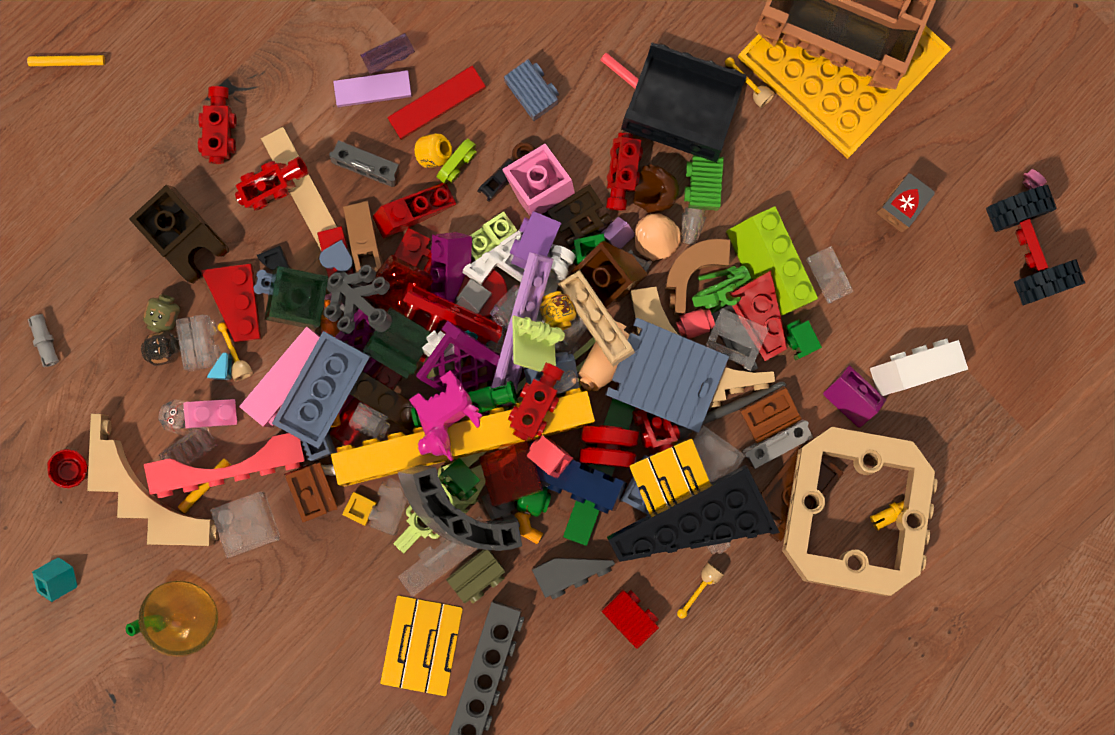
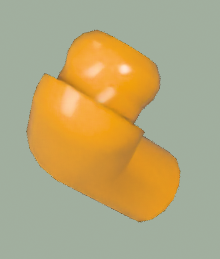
(525, 528)

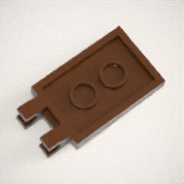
(778, 491)

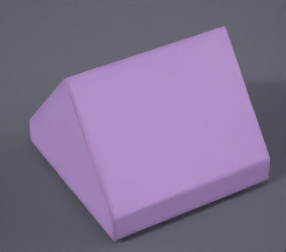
(618, 233)

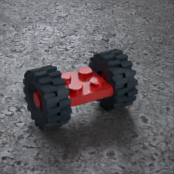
(1019, 211)

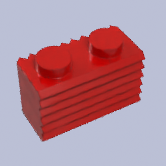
(630, 617)

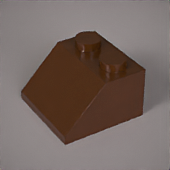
(611, 273)

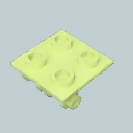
(534, 343)

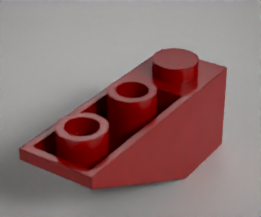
(413, 209)

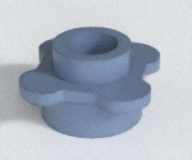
(262, 277)

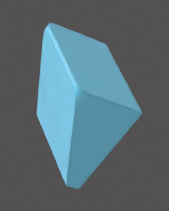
(222, 368)

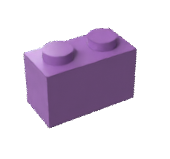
(536, 238)

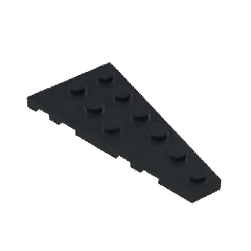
(706, 517)

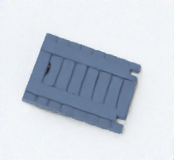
(667, 376)

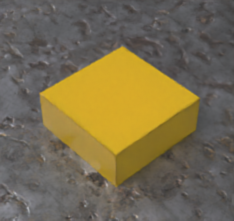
(359, 508)

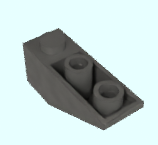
(563, 572)

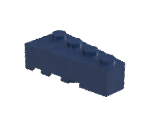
(586, 484)

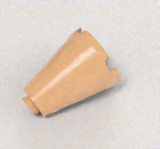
(597, 369)

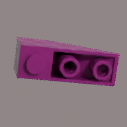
(449, 257)

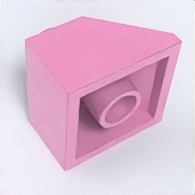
(539, 180)

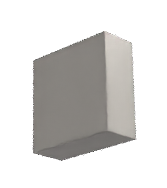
(475, 294)

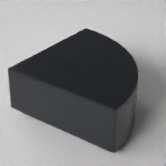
(273, 258)

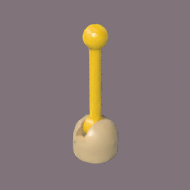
(761, 94)
(240, 369)
(711, 576)

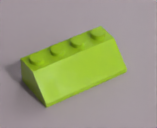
(765, 246)

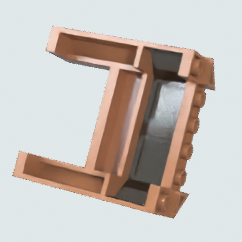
(864, 35)

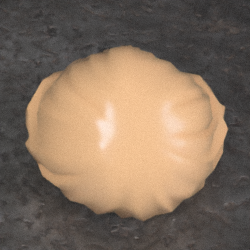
(657, 237)

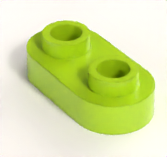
(464, 153)

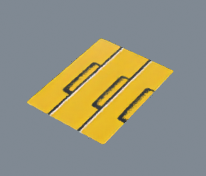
(669, 475)
(421, 645)

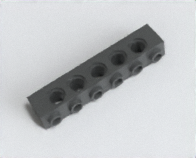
(497, 615)

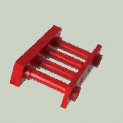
(442, 309)

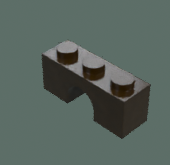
(383, 400)

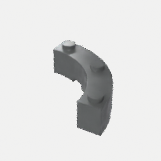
(431, 505)

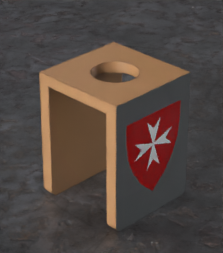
(905, 202)

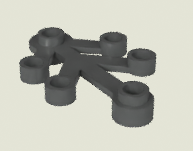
(339, 285)

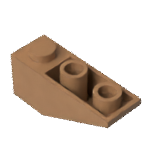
(362, 236)

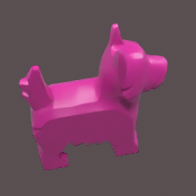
(442, 412)

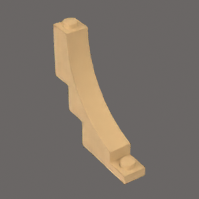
(112, 473)

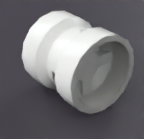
(562, 259)

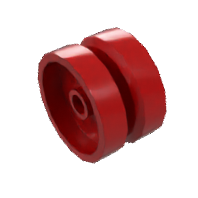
(609, 444)

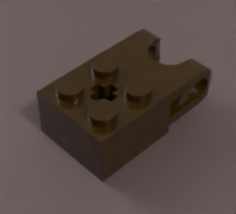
(184, 236)

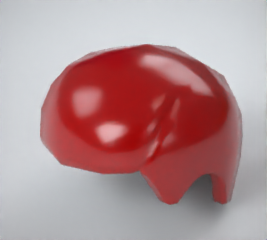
(67, 468)

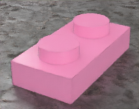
(210, 413)

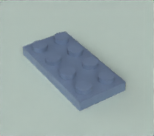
(320, 389)

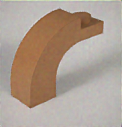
(701, 255)

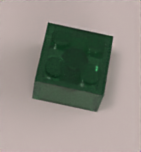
(296, 297)

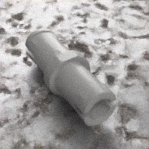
(43, 340)

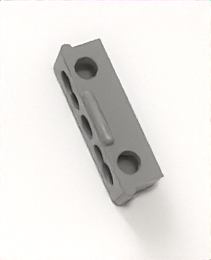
(778, 444)

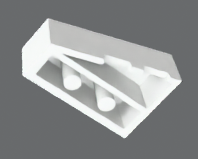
(919, 367)

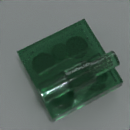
(399, 345)

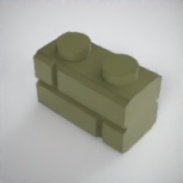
(476, 576)

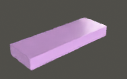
(372, 88)

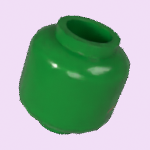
(534, 503)

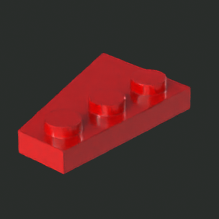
(235, 297)
(761, 306)

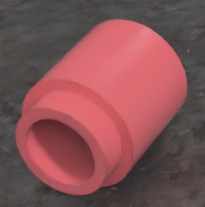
(695, 323)

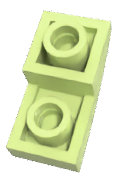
(491, 235)

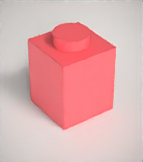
(549, 456)

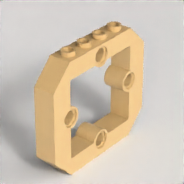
(917, 502)

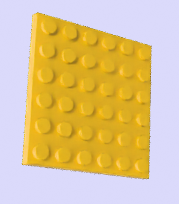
(833, 96)

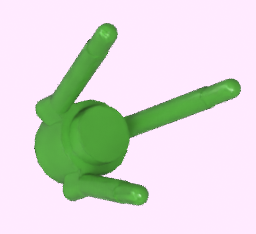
(734, 276)

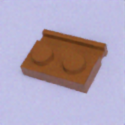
(770, 414)
(310, 491)

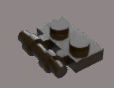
(576, 208)

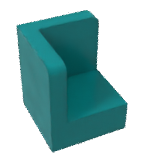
(54, 579)

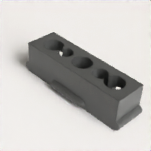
(365, 163)

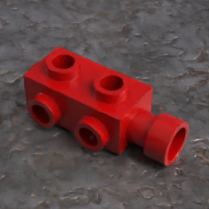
(217, 130)
(625, 167)
(268, 183)
(535, 408)
(657, 429)

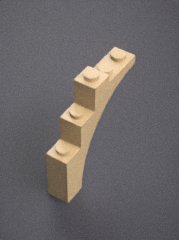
(647, 307)

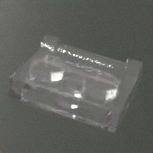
(741, 332)

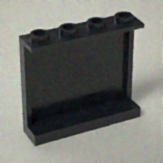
(684, 102)

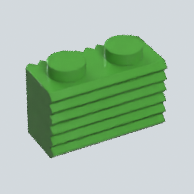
(704, 183)

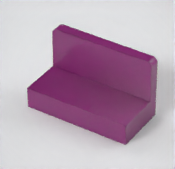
(854, 397)

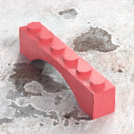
(171, 474)

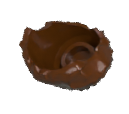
(655, 189)

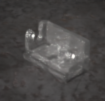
(829, 275)

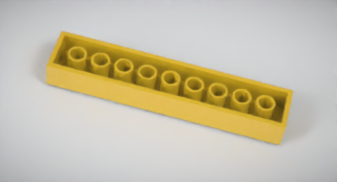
(401, 452)

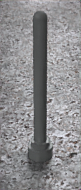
(731, 407)

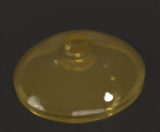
(182, 603)

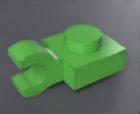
(712, 299)

